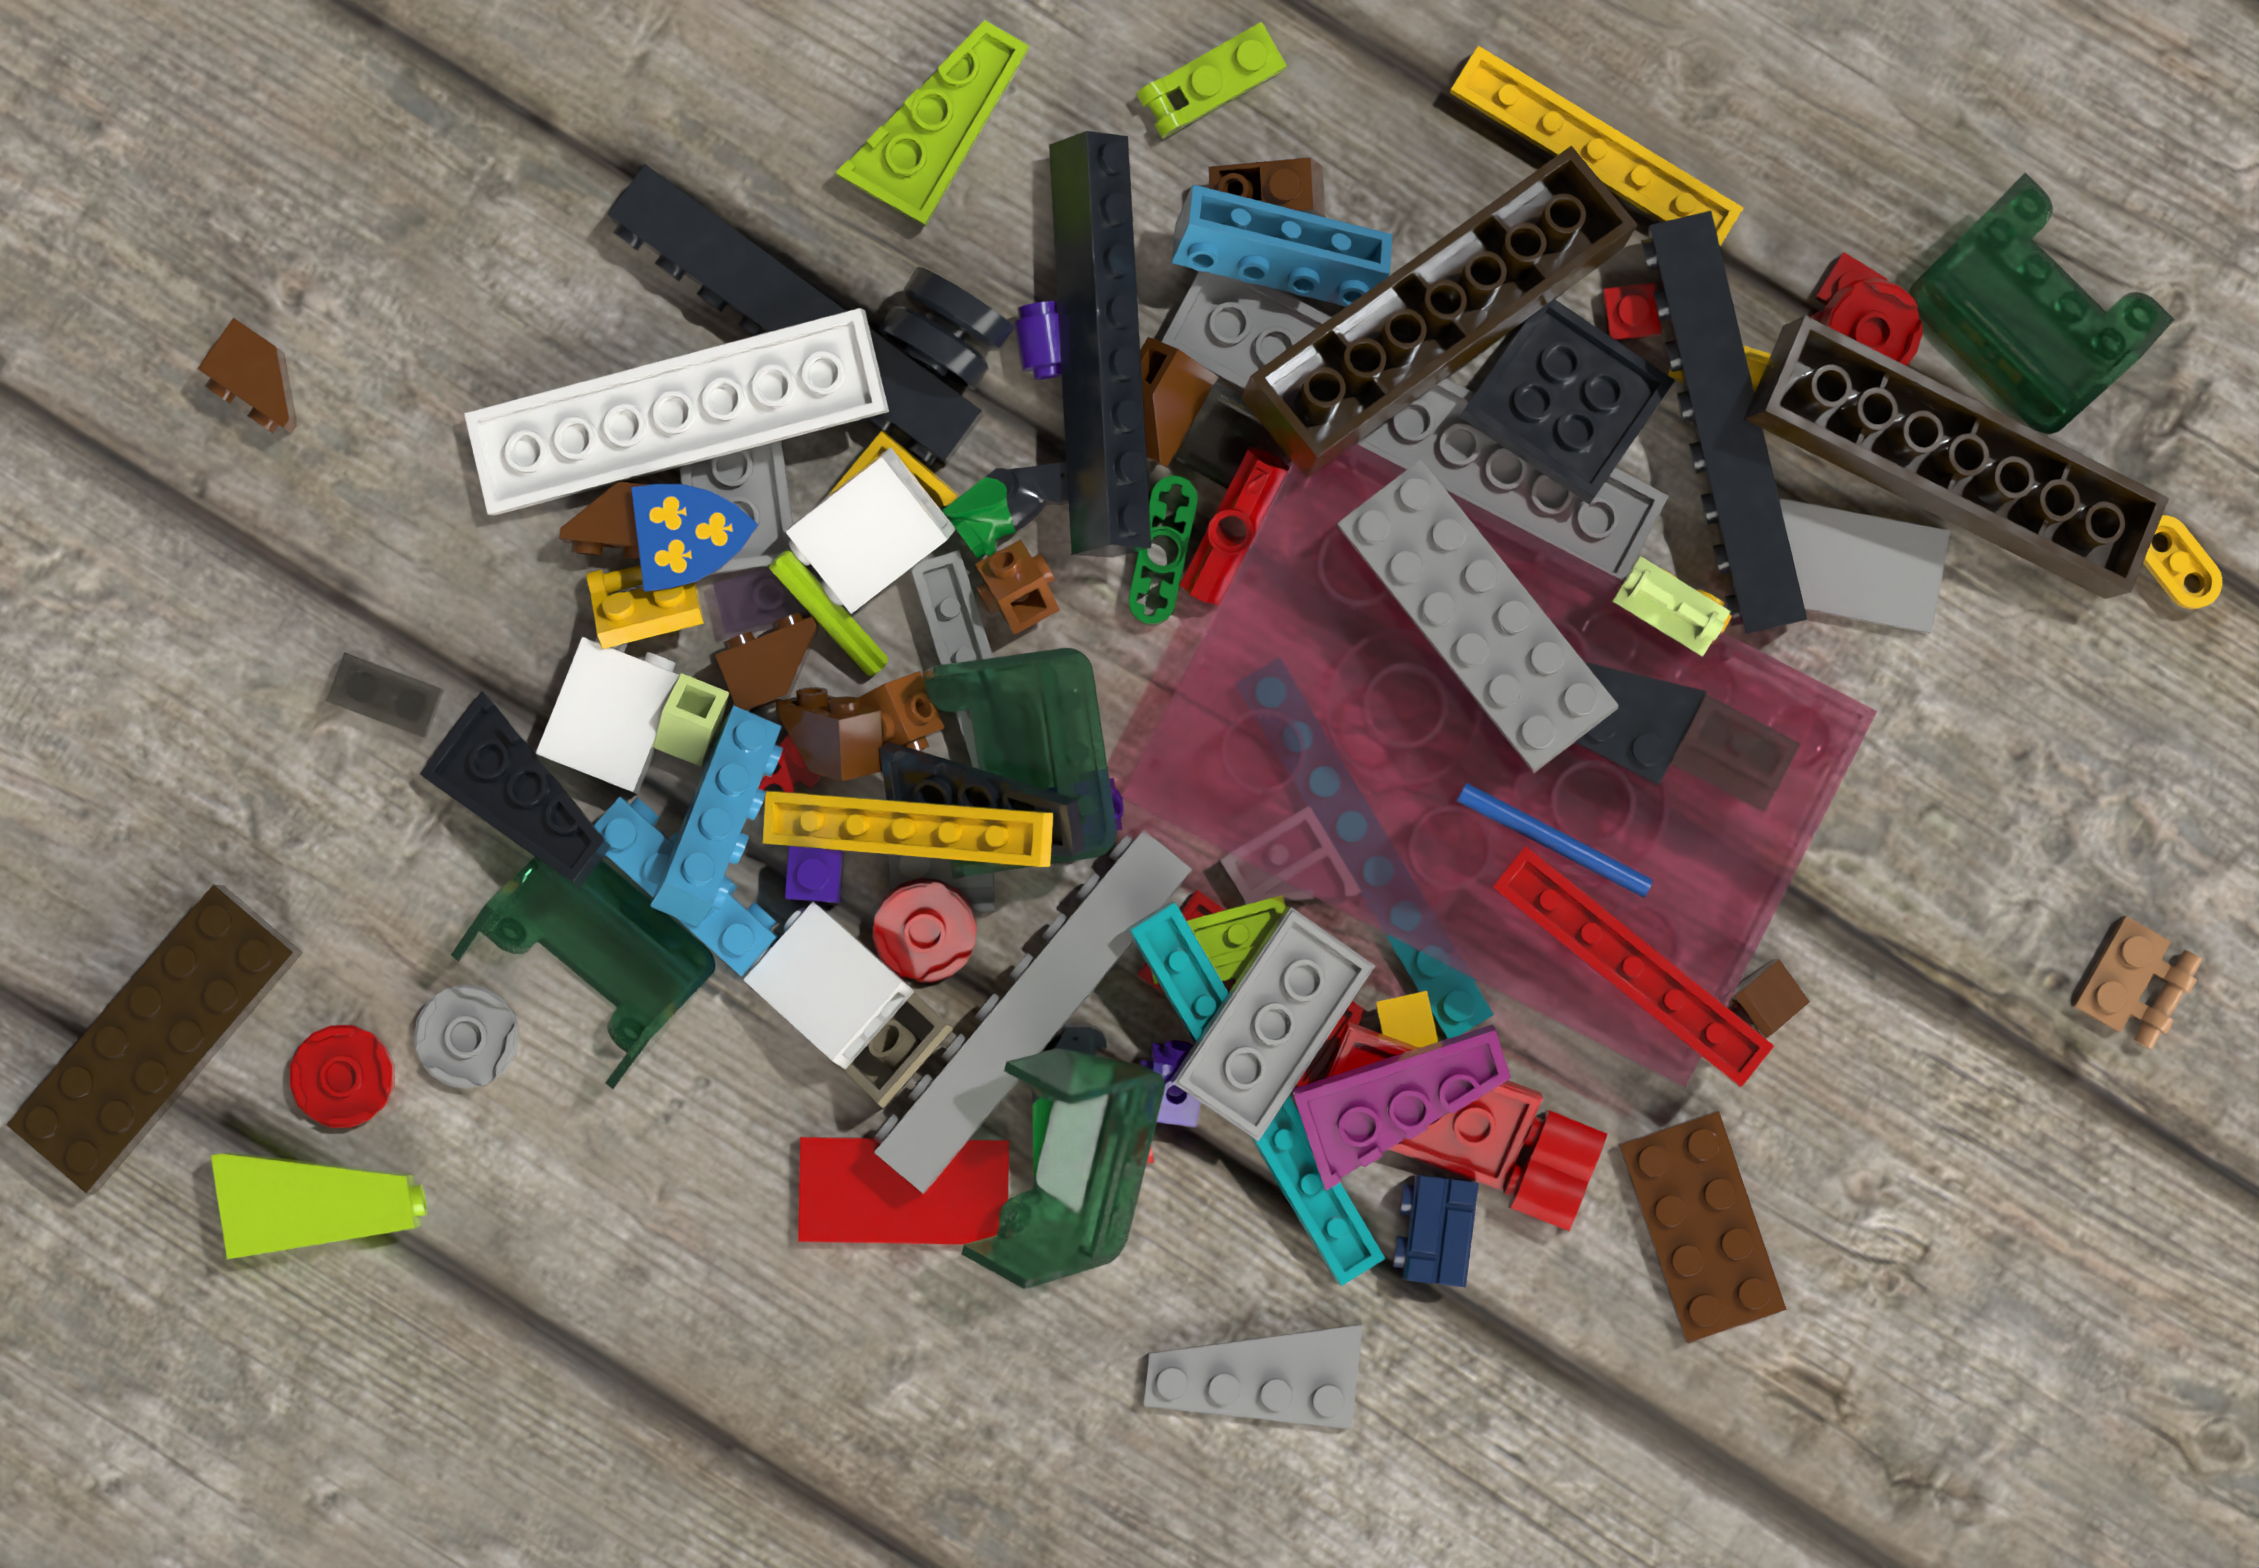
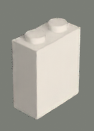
(869, 531)
(609, 713)
(828, 984)

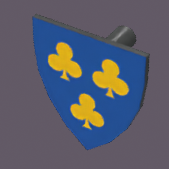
(685, 533)

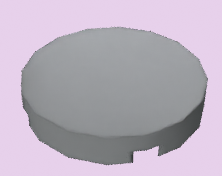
(466, 1036)

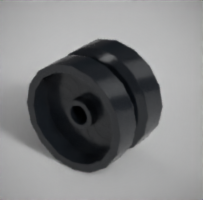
(942, 334)

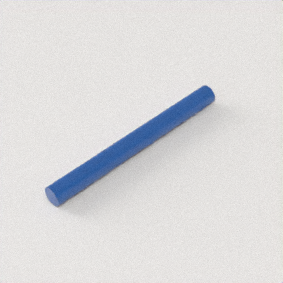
(1554, 840)

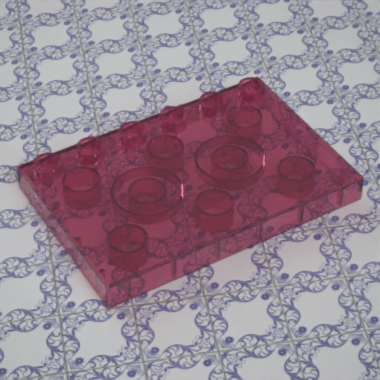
(1338, 739)

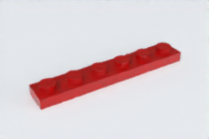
(1632, 966)

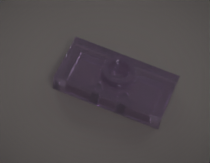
(755, 600)

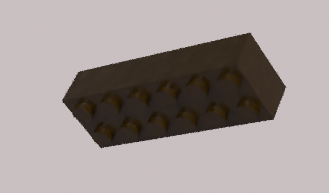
(154, 1038)

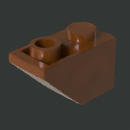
(1283, 183)
(255, 372)
(1172, 397)
(605, 523)
(768, 666)
(833, 733)
(1768, 998)

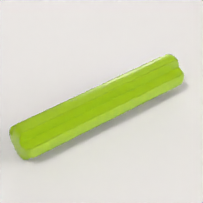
(829, 615)

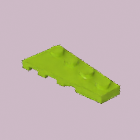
(930, 136)

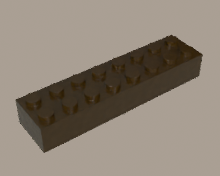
(1438, 311)
(1956, 458)

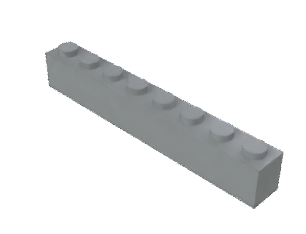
(1032, 1011)

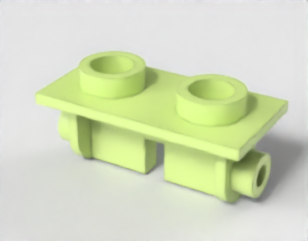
(1671, 606)

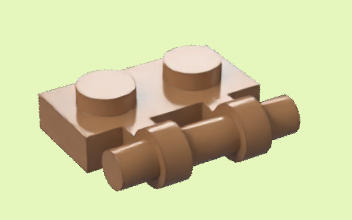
(2123, 974)

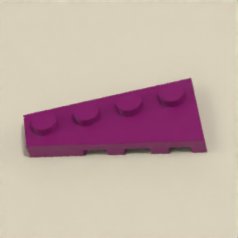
(1382, 1103)

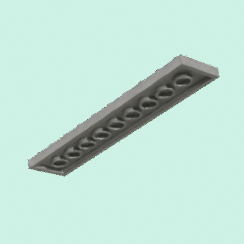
(1244, 326)

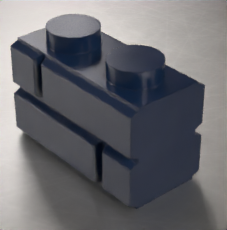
(1437, 1230)

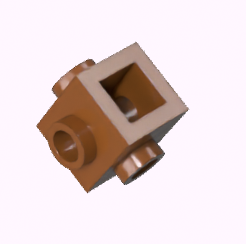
(1017, 586)
(905, 711)

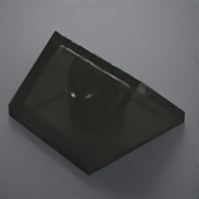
(1223, 435)

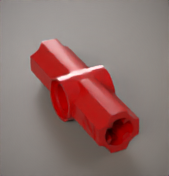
(1249, 500)

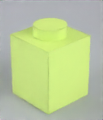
(691, 719)

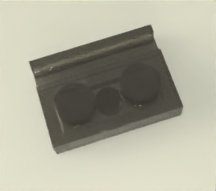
(1735, 753)

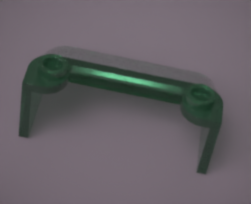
(1036, 725)

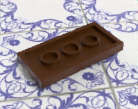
(1702, 1226)

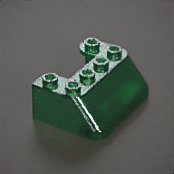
(2027, 319)

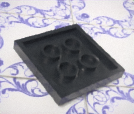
(1567, 399)

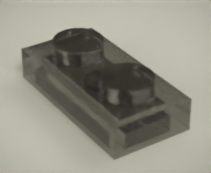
(385, 695)

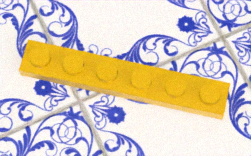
(1616, 159)
(908, 828)

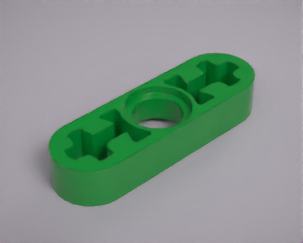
(1167, 591)

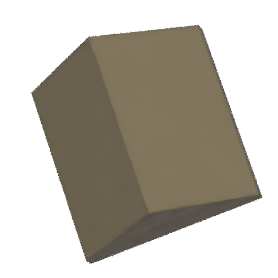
(899, 1050)

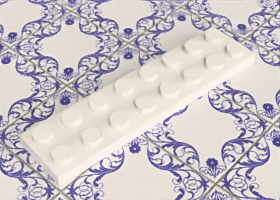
(676, 412)

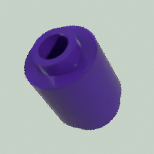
(1039, 339)

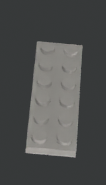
(1477, 616)

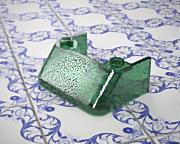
(609, 940)
(1085, 1172)

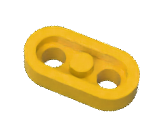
(2182, 558)

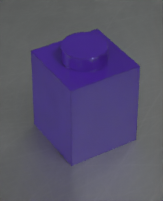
(814, 874)

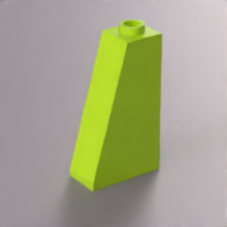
(298, 1203)

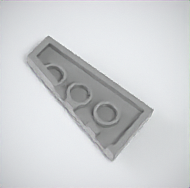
(1274, 1378)

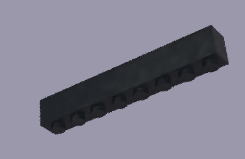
(773, 298)
(1099, 345)
(1727, 447)

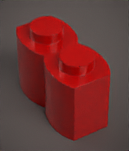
(1555, 1170)

